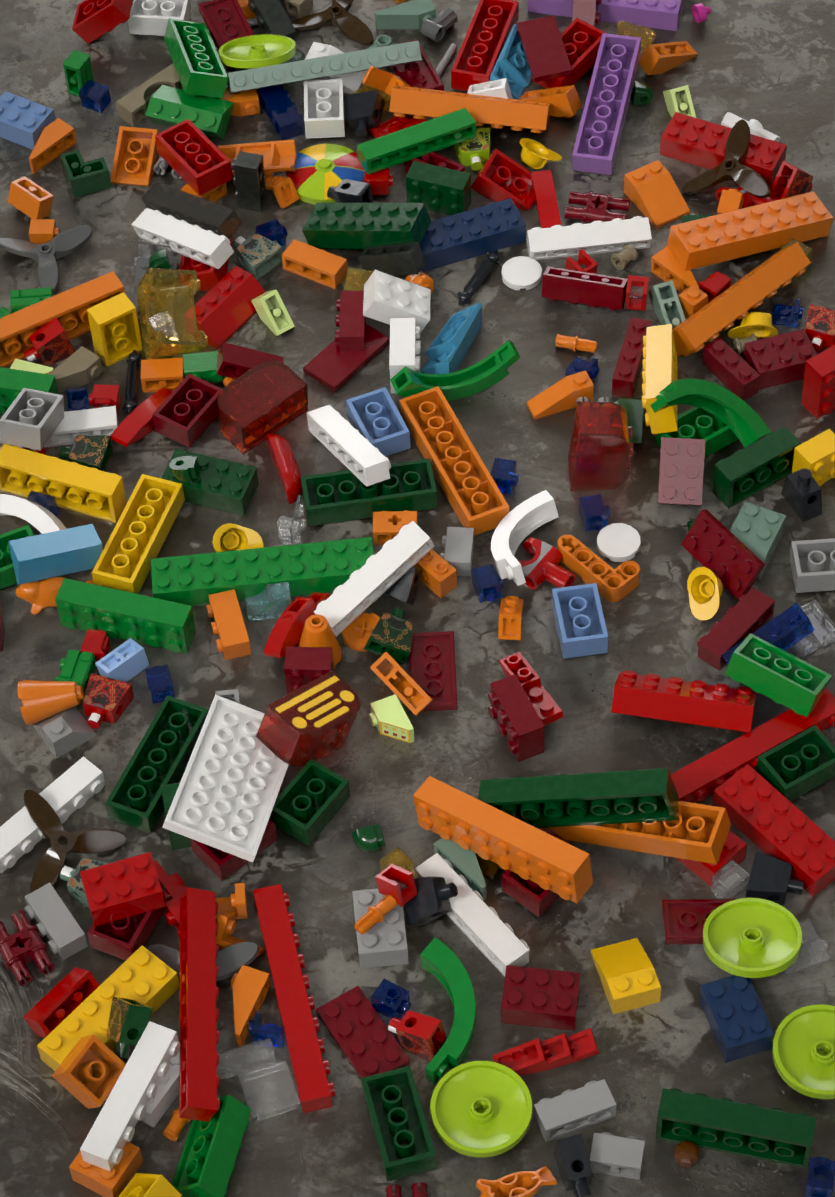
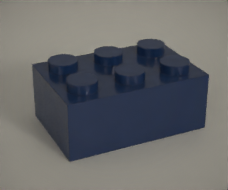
(736, 1017)

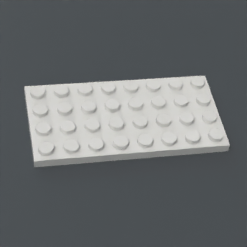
(227, 783)

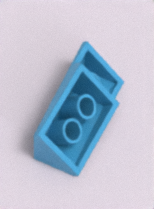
(513, 65)
(453, 341)
(55, 553)

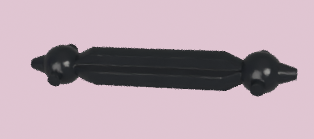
(478, 278)
(132, 382)

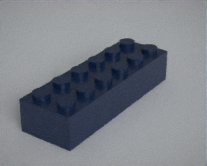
(472, 234)

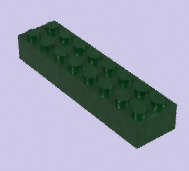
(585, 798)

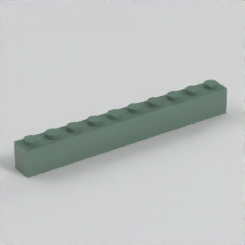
(323, 67)

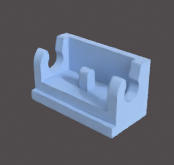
(123, 662)

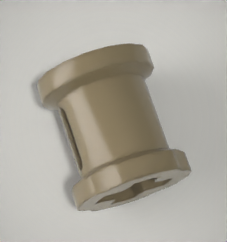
(625, 256)
(738, 344)

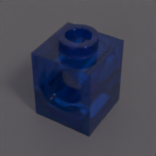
(95, 96)
(159, 683)
(817, 1187)

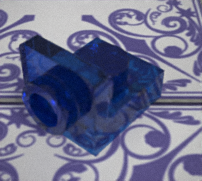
(273, 231)
(787, 315)
(579, 365)
(77, 399)
(261, 1032)

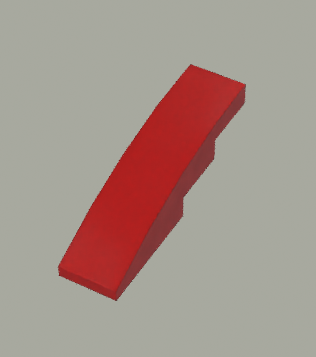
(545, 199)
(140, 420)
(548, 1054)

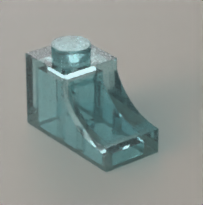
(269, 603)

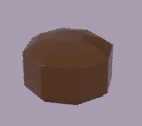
(686, 1154)

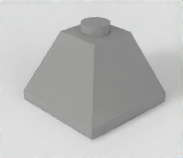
(64, 731)

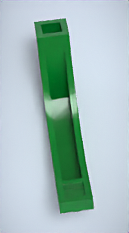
(462, 382)
(717, 401)
(453, 976)

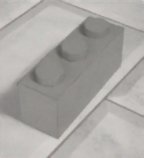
(55, 922)
(574, 1109)

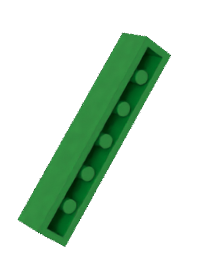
(416, 141)

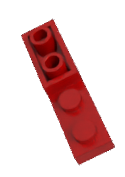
(291, 624)
(530, 681)
(173, 889)

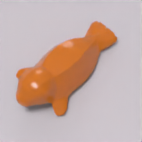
(41, 593)
(517, 1184)

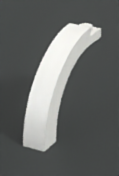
(30, 511)
(515, 528)

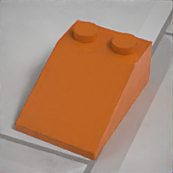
(135, 156)
(655, 194)

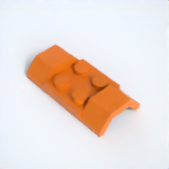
(277, 155)

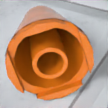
(319, 633)
(47, 698)

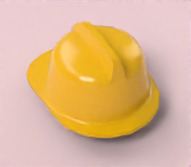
(536, 154)
(754, 323)
(236, 537)
(704, 593)

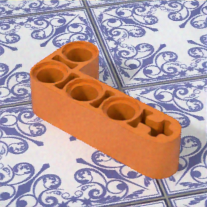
(611, 583)

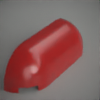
(285, 466)

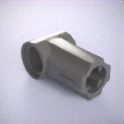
(436, 28)

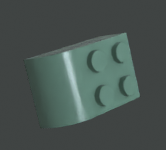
(759, 531)

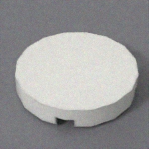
(521, 273)
(618, 542)

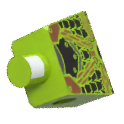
(475, 150)

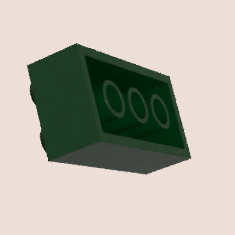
(754, 467)
(221, 483)
(398, 1123)

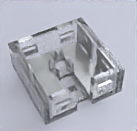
(822, 636)

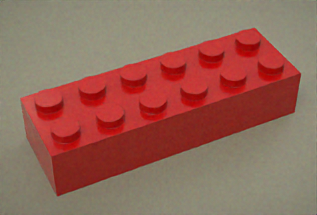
(484, 42)
(705, 142)
(684, 701)
(778, 828)

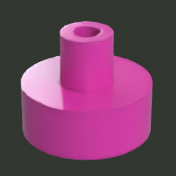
(700, 12)

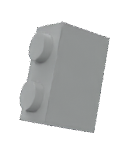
(459, 549)
(617, 1155)

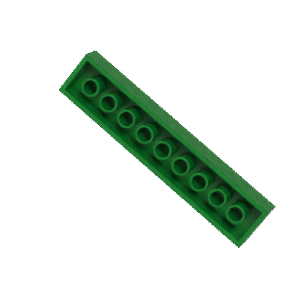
(306, 567)

